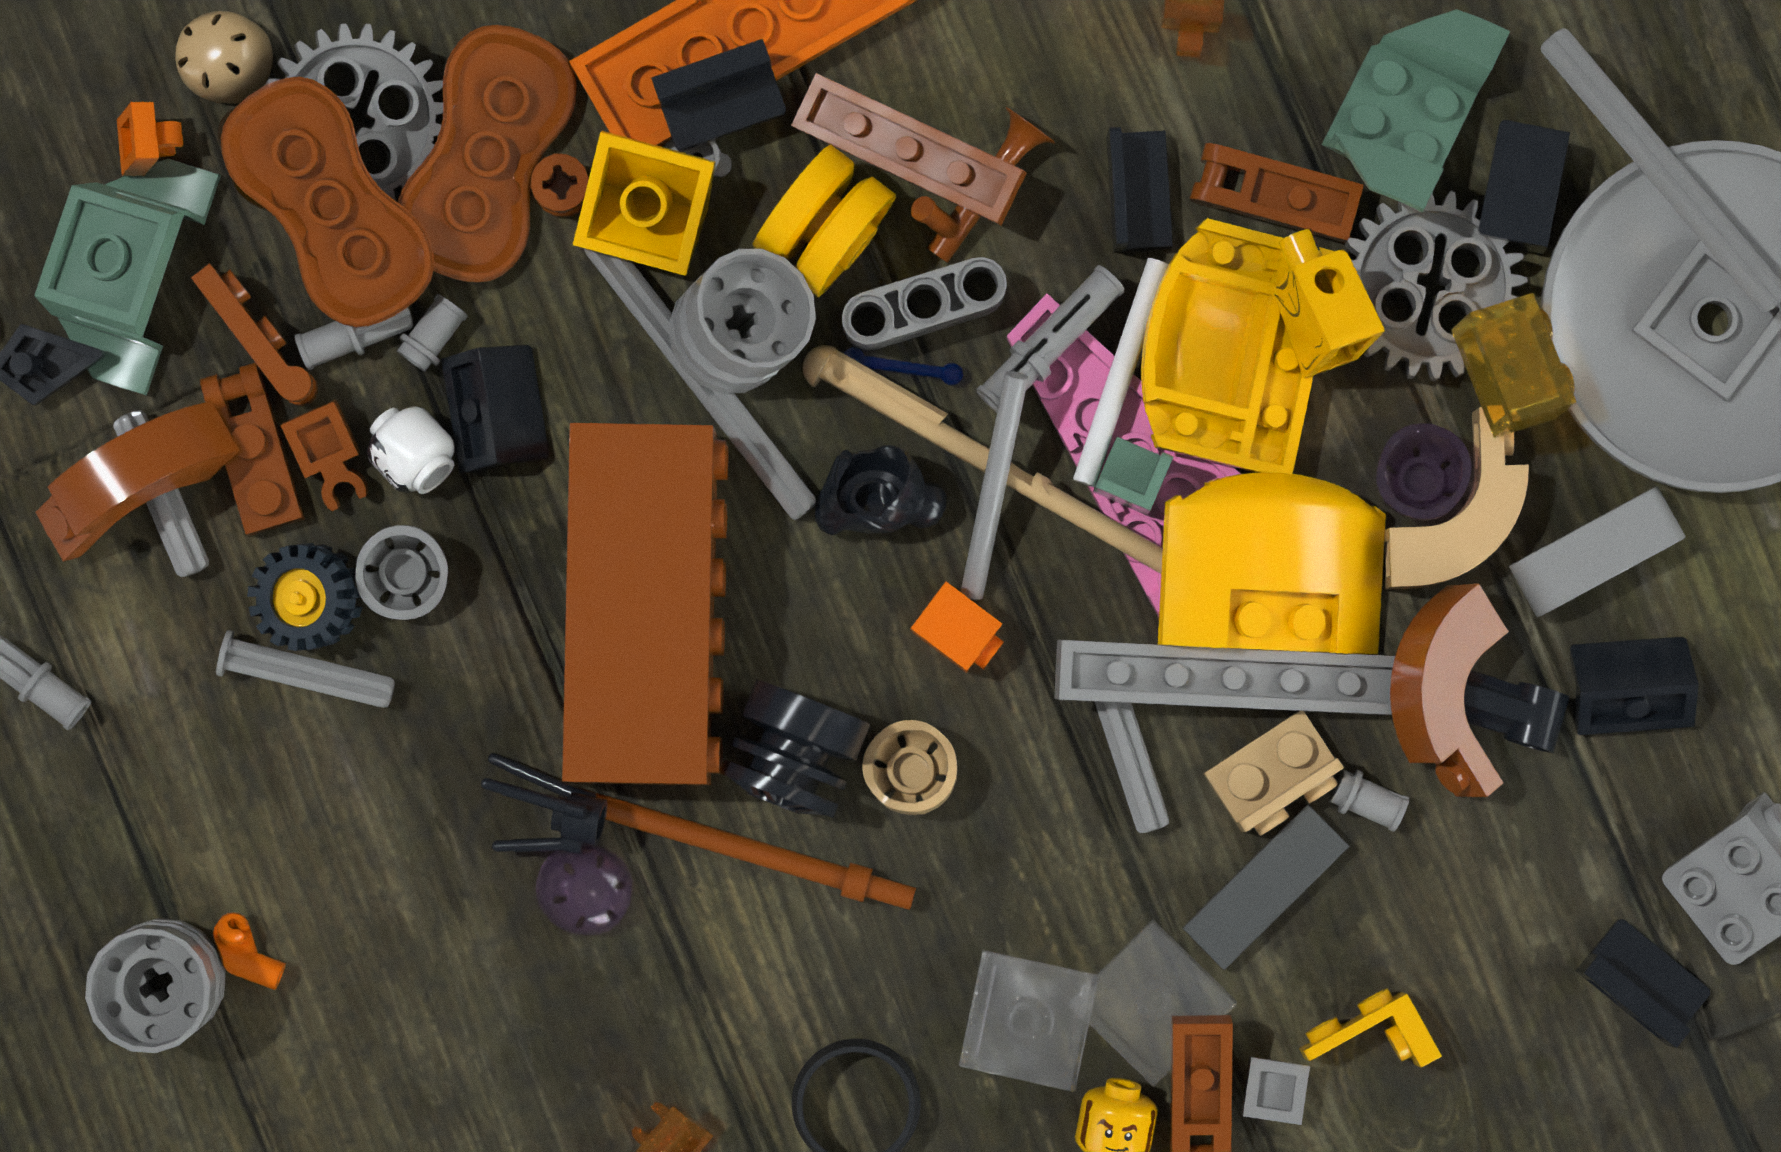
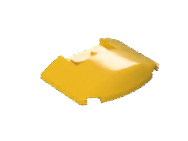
(1219, 354)
(1272, 566)

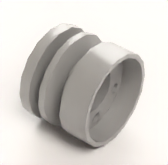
(750, 293)
(126, 1004)

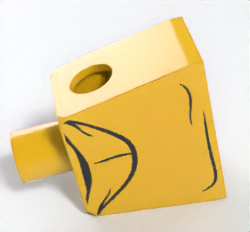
(1324, 306)

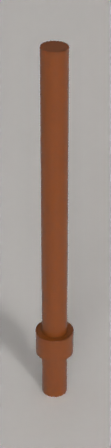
(854, 881)

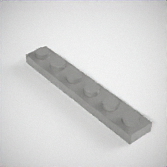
(1223, 677)

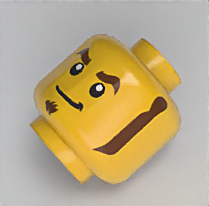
(1116, 1118)

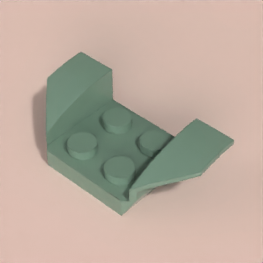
(1414, 102)
(113, 260)

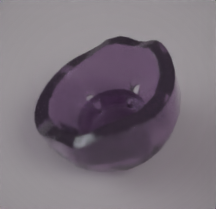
(1421, 479)
(587, 891)

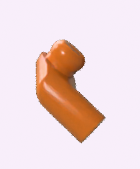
(240, 954)

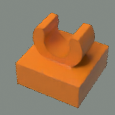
(145, 140)

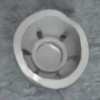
(401, 572)

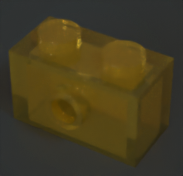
(1514, 365)

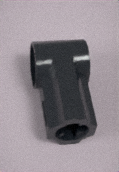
(1521, 712)

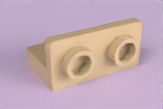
(1273, 773)

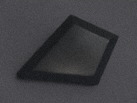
(41, 362)

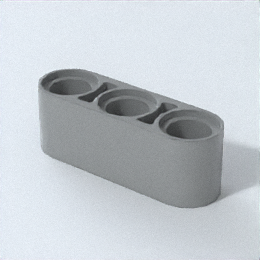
(945, 283)
(1597, 551)

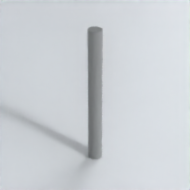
(994, 484)

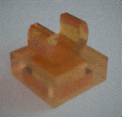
(1191, 20)
(673, 1133)

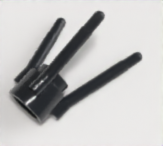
(575, 811)

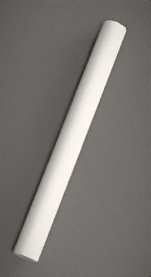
(1119, 376)

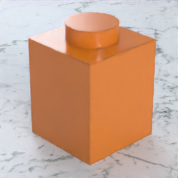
(958, 629)

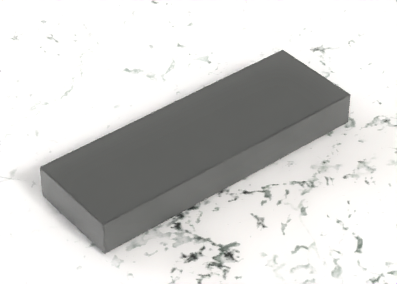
(1265, 887)

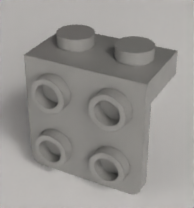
(1735, 882)

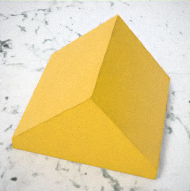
(644, 203)

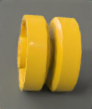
(817, 215)

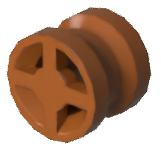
(563, 196)

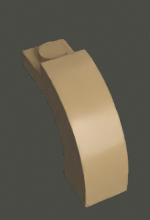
(1444, 551)

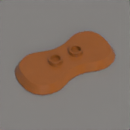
(501, 111)
(302, 162)

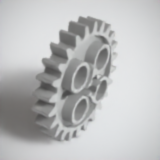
(404, 140)
(1385, 274)

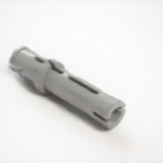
(1055, 334)

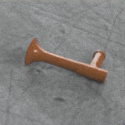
(954, 228)

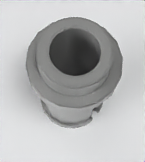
(431, 333)
(1368, 800)

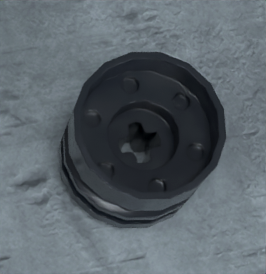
(794, 749)

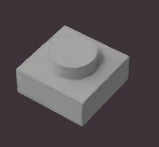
(1275, 1090)

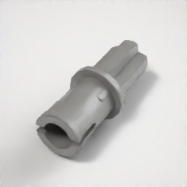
(339, 339)
(40, 685)

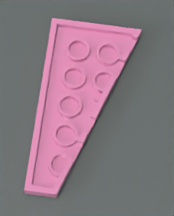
(1071, 402)

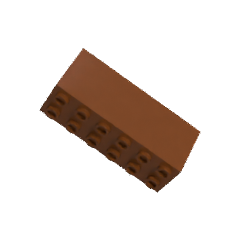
(643, 604)

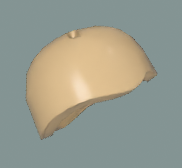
(210, 49)
(910, 768)

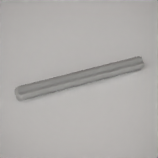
(1663, 169)
(723, 407)

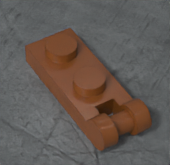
(1278, 193)
(257, 337)
(260, 467)
(1201, 1082)

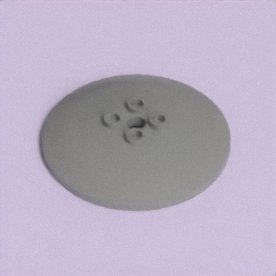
(1627, 326)

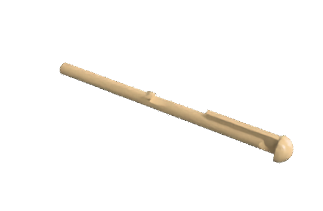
(926, 420)

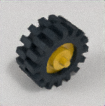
(305, 596)

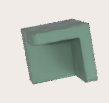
(1132, 475)

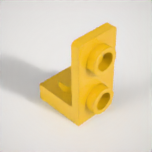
(1407, 1035)

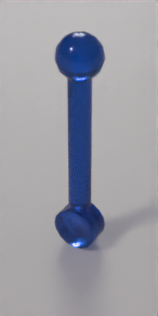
(950, 373)

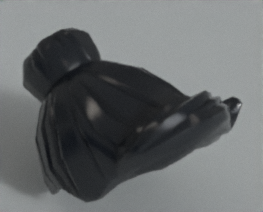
(877, 493)

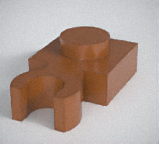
(323, 444)

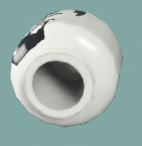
(411, 450)

